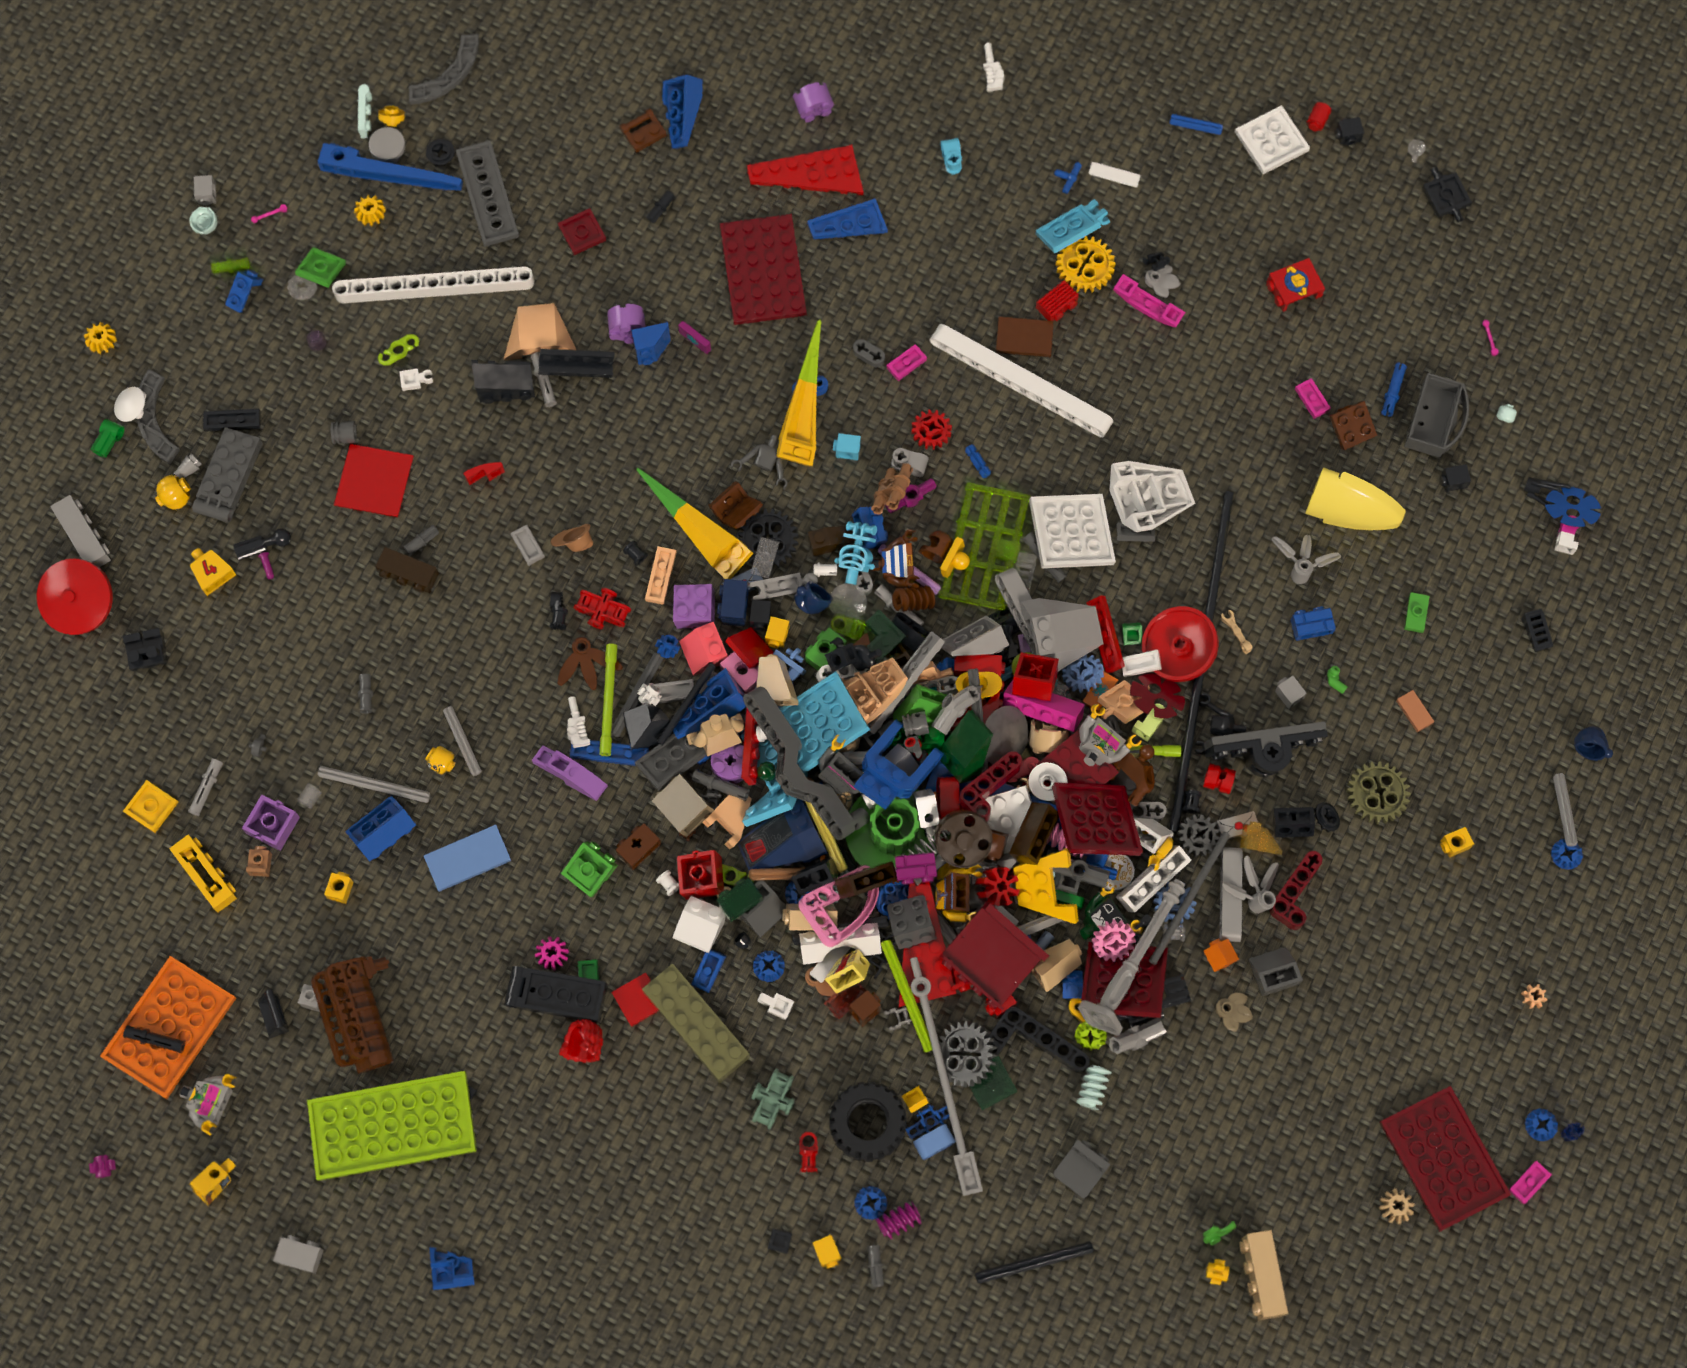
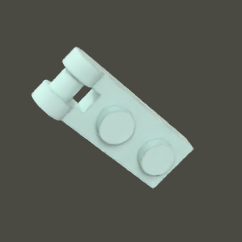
(364, 110)

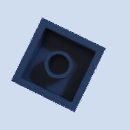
(734, 602)

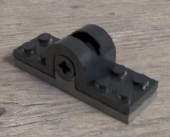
(1267, 749)

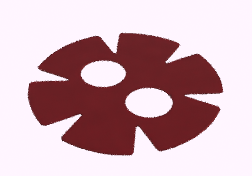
(1146, 703)

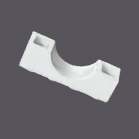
(865, 939)

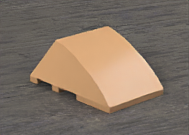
(537, 329)
(876, 688)

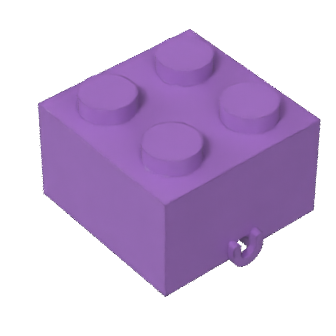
(693, 605)
(270, 822)

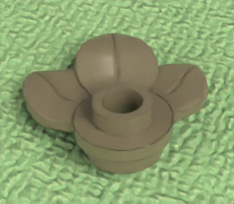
(1236, 1012)

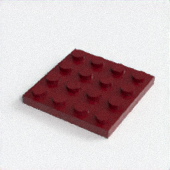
(1096, 819)
(1145, 992)

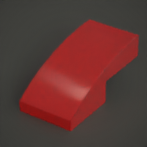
(490, 470)

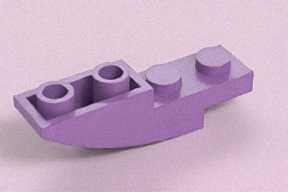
(570, 771)

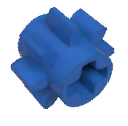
(667, 646)

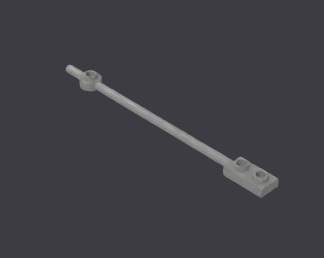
(965, 1161)

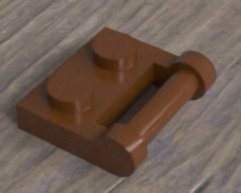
(647, 134)

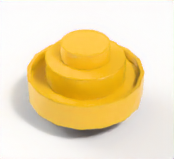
(391, 115)

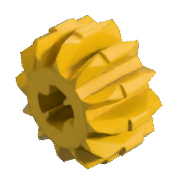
(366, 216)
(93, 335)

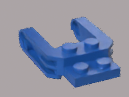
(884, 780)

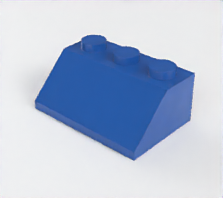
(380, 828)

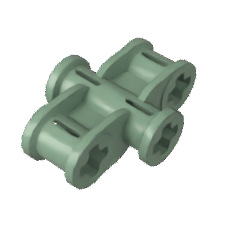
(770, 1103)

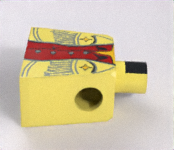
(854, 968)

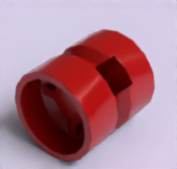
(1212, 779)

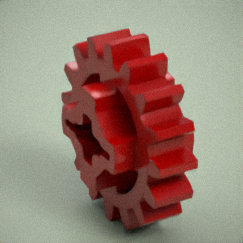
(925, 423)

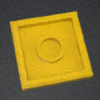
(150, 806)

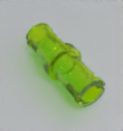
(230, 265)

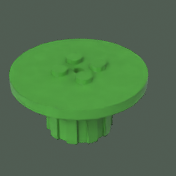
(887, 833)

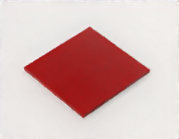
(373, 480)

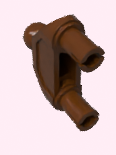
(1139, 771)

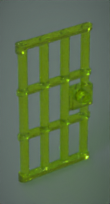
(1000, 548)

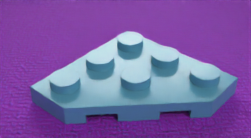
(769, 806)

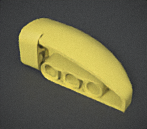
(1353, 503)

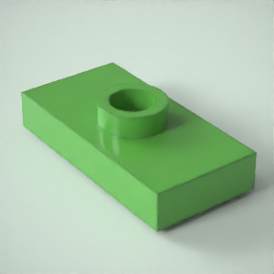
(1416, 612)

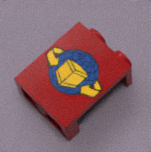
(1295, 283)

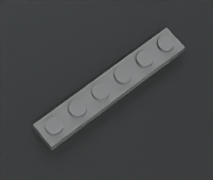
(912, 670)

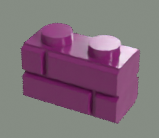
(916, 867)

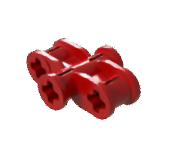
(602, 608)

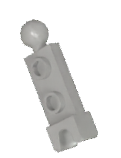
(780, 585)

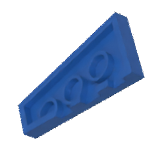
(851, 221)

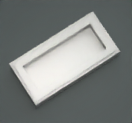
(1141, 663)

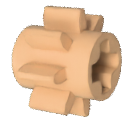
(1529, 999)

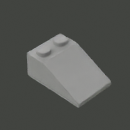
(978, 638)

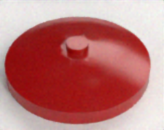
(74, 596)
(1184, 641)

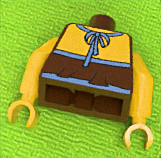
(953, 894)

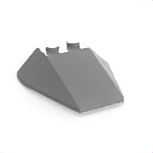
(1062, 629)

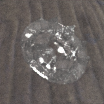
(303, 293)

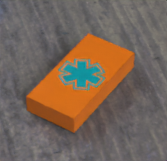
(1092, 697)

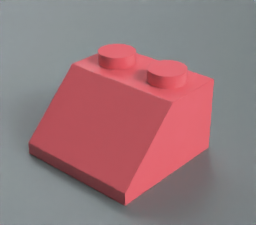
(703, 647)

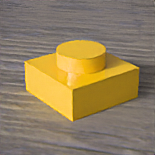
(915, 1099)

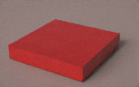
(749, 647)
(633, 1001)

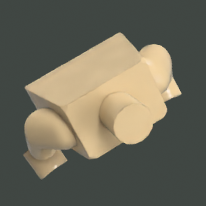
(717, 733)

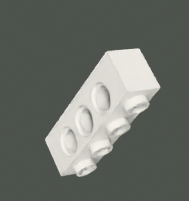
(1151, 881)

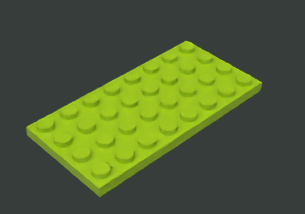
(391, 1125)

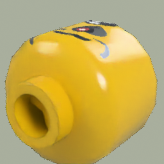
(440, 760)

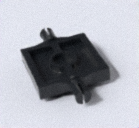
(1446, 194)

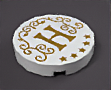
(1125, 871)

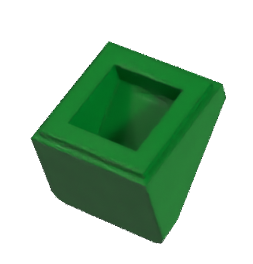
(1132, 633)

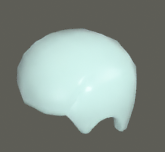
(203, 220)

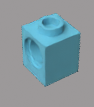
(847, 446)

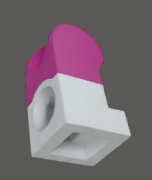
(1565, 539)

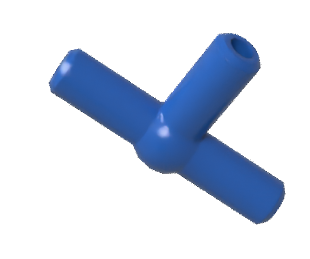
(1070, 177)

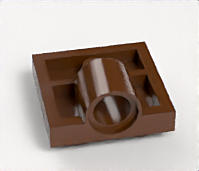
(1353, 425)

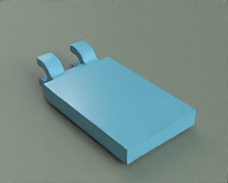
(1072, 226)

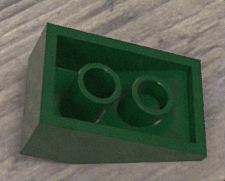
(967, 748)

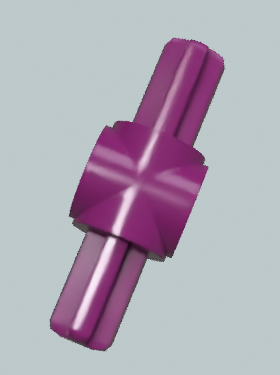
(918, 491)

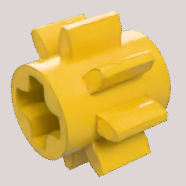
(1217, 1271)

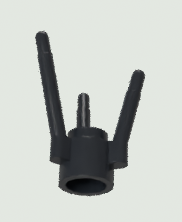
(1534, 486)

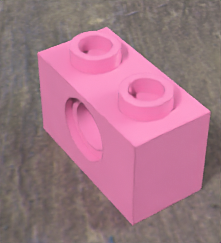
(747, 681)

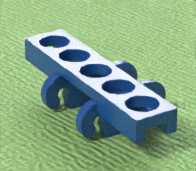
(923, 1122)

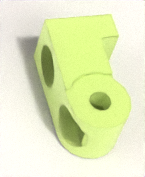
(1149, 725)

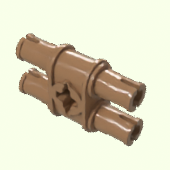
(892, 489)

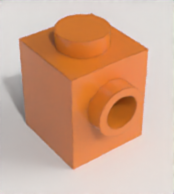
(1220, 954)

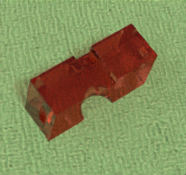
(841, 1001)

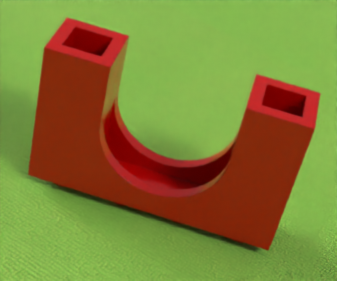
(983, 663)

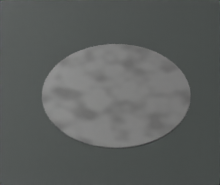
(1008, 731)

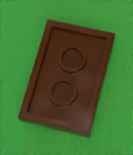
(1024, 337)

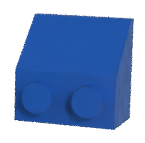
(650, 342)

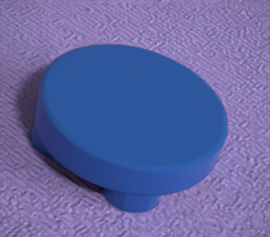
(890, 894)

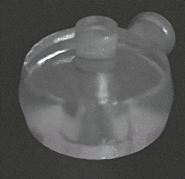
(1416, 148)

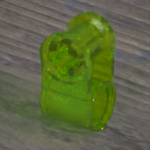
(850, 626)

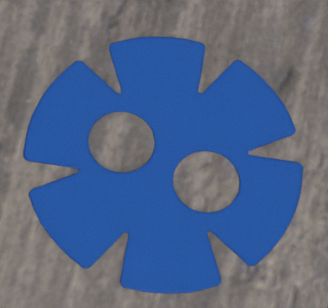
(1561, 506)

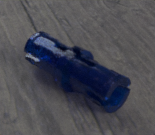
(1572, 1131)

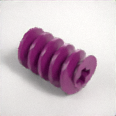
(898, 1220)

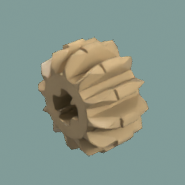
(1396, 1214)

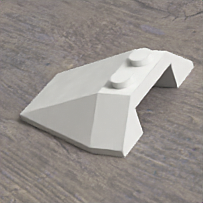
(1148, 494)

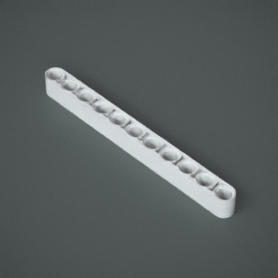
(425, 280)
(1021, 380)

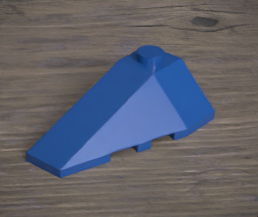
(682, 98)
(719, 698)

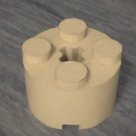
(1045, 736)

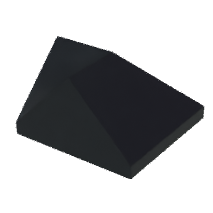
(645, 725)

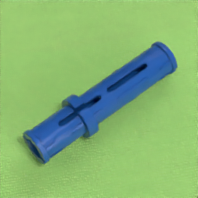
(1391, 396)

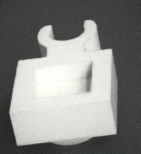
(412, 378)

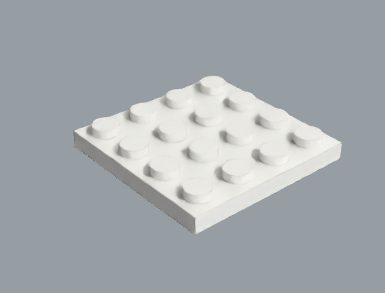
(1072, 531)

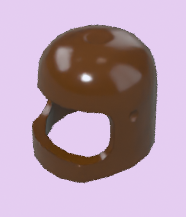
(939, 548)

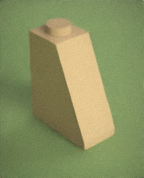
(776, 680)
(1061, 962)

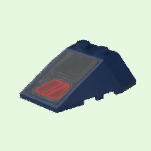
(782, 840)

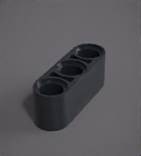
(914, 632)

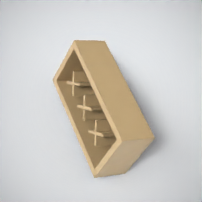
(1263, 1275)

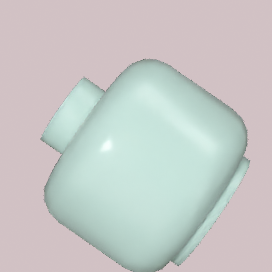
(1506, 413)

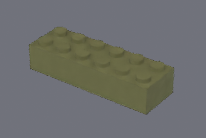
(696, 1023)

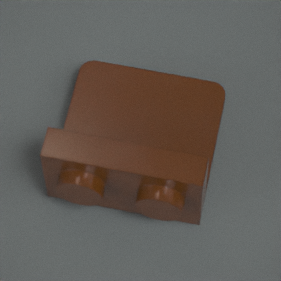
(734, 506)

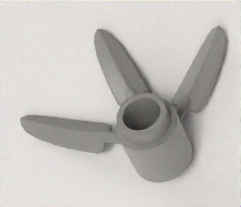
(1303, 568)
(1263, 899)

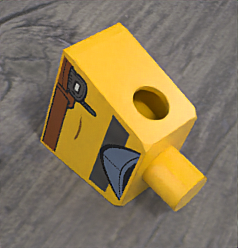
(209, 1187)

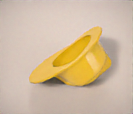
(989, 680)

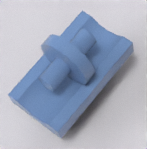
(794, 670)

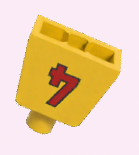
(210, 570)

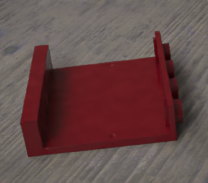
(992, 955)

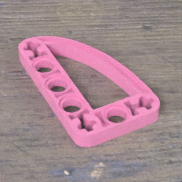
(817, 910)

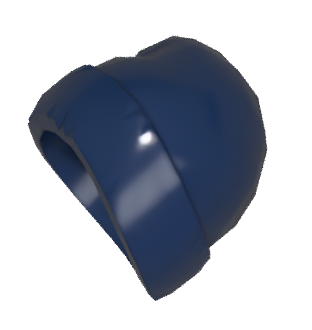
(812, 598)
(1592, 744)

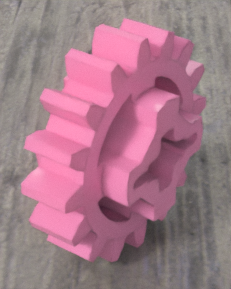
(1112, 939)

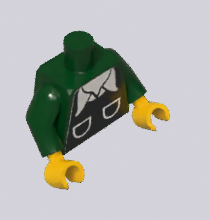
(1101, 910)

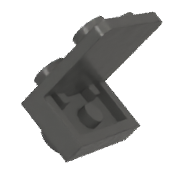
(911, 922)
(1081, 1168)

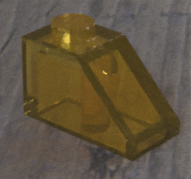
(1259, 839)

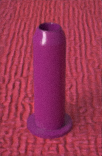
(266, 564)

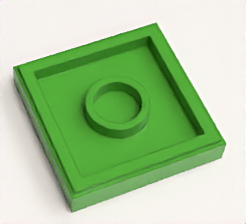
(320, 267)

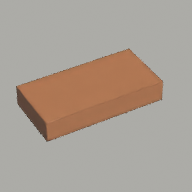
(1415, 711)

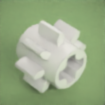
(649, 694)

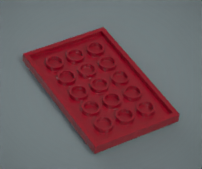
(763, 269)
(1445, 1158)

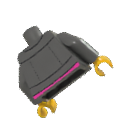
(838, 770)

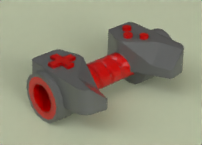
(914, 746)

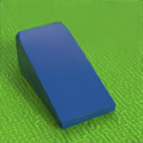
(708, 970)

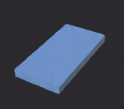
(467, 858)

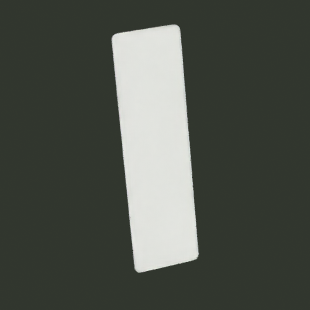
(1114, 174)
(822, 968)

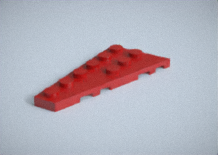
(814, 171)
(928, 953)

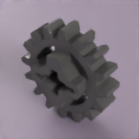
(1203, 841)

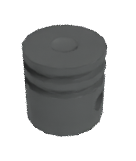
(343, 432)
(915, 724)

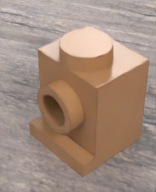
(262, 867)

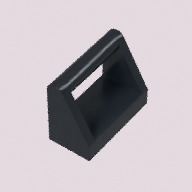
(273, 1013)

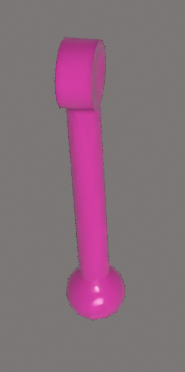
(283, 208)
(1494, 351)

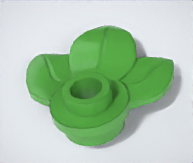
(1213, 1235)

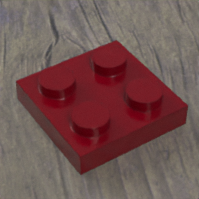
(581, 231)

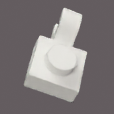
(779, 1005)

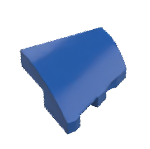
(450, 1270)

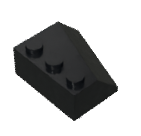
(503, 381)

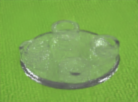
(848, 600)

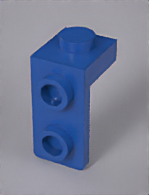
(241, 289)

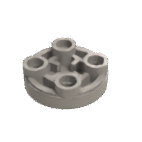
(387, 144)

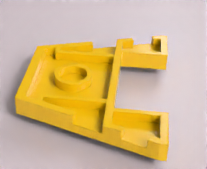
(1038, 887)

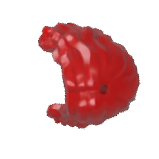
(582, 1041)

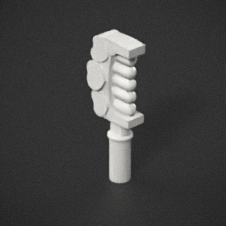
(993, 70)
(575, 727)

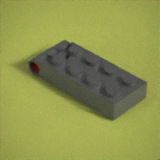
(227, 475)

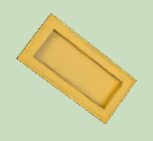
(955, 558)

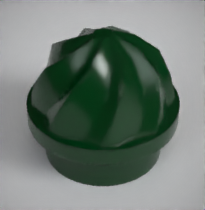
(766, 771)

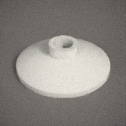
(1045, 772)

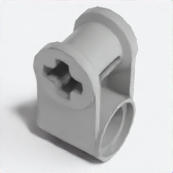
(915, 459)

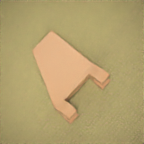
(730, 816)

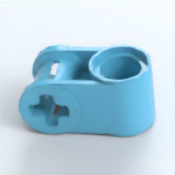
(952, 155)

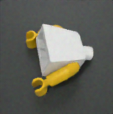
(1155, 839)

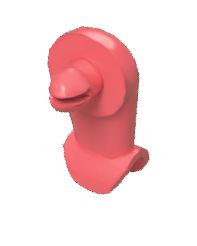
(1026, 768)

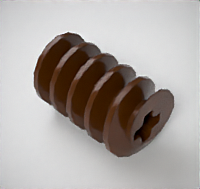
(913, 598)

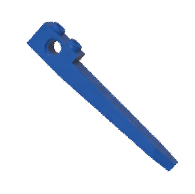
(356, 166)

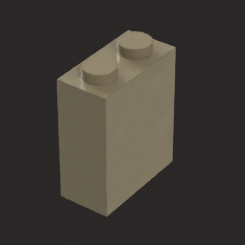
(682, 805)

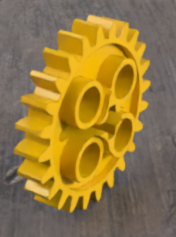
(1100, 271)

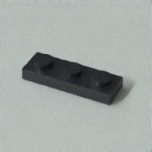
(232, 419)

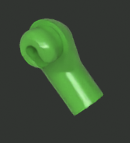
(1333, 679)

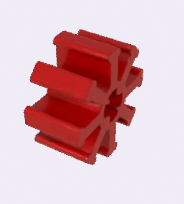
(994, 878)

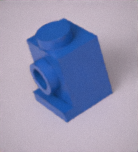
(1073, 985)

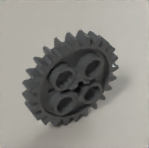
(967, 1035)

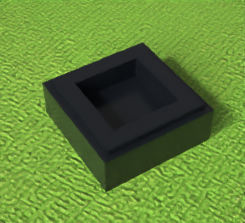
(780, 1241)

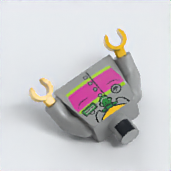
(1101, 742)
(208, 1100)

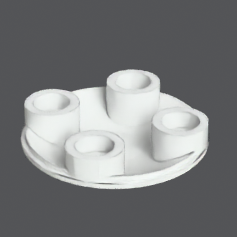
(130, 404)

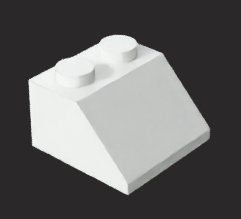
(699, 924)

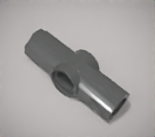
(1092, 874)

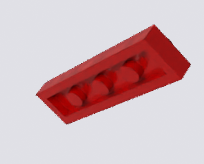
(1110, 650)
(750, 750)

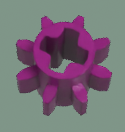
(102, 1166)

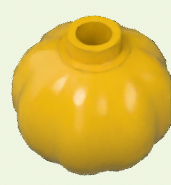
(172, 492)

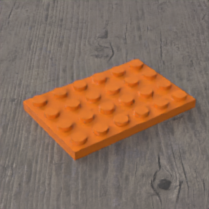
(176, 1006)

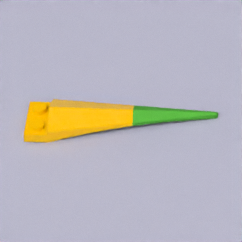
(716, 544)

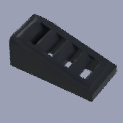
(1526, 618)

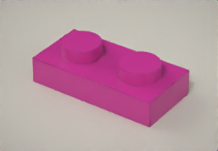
(906, 362)
(1312, 398)
(1530, 1182)

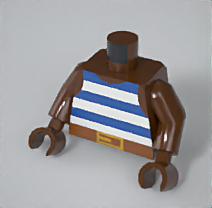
(898, 562)

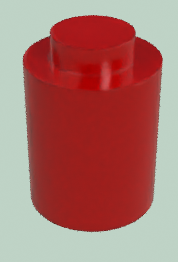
(1318, 116)

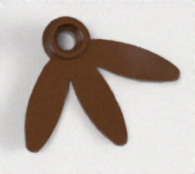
(587, 667)

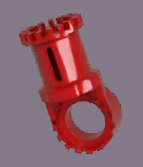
(808, 1152)

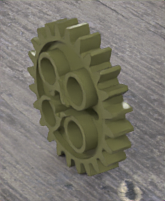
(1361, 795)

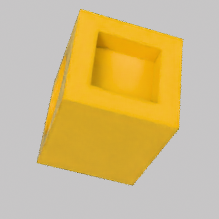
(777, 632)
(1462, 837)
(339, 895)
(827, 1252)

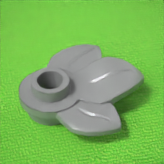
(1163, 280)

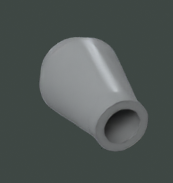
(188, 466)

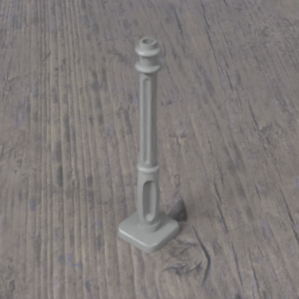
(1101, 1014)

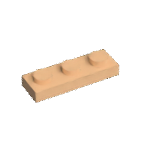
(660, 575)

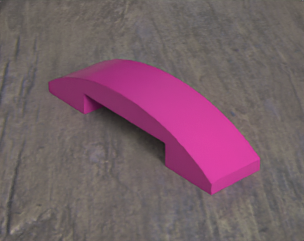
(1148, 304)

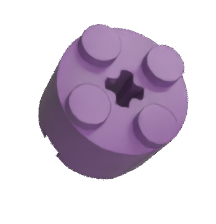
(813, 101)
(624, 320)
(720, 766)

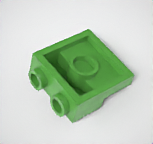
(589, 868)

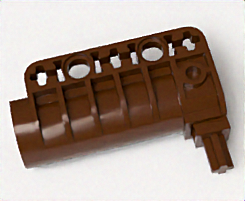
(355, 1013)

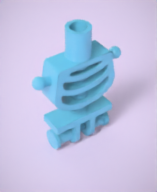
(860, 534)

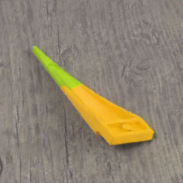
(798, 431)

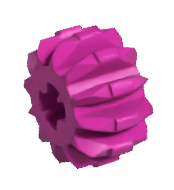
(549, 947)

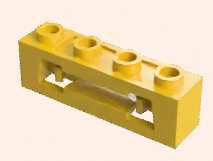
(185, 848)

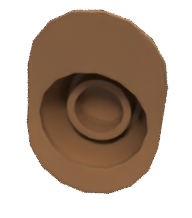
(575, 539)

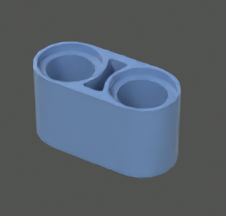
(934, 1142)

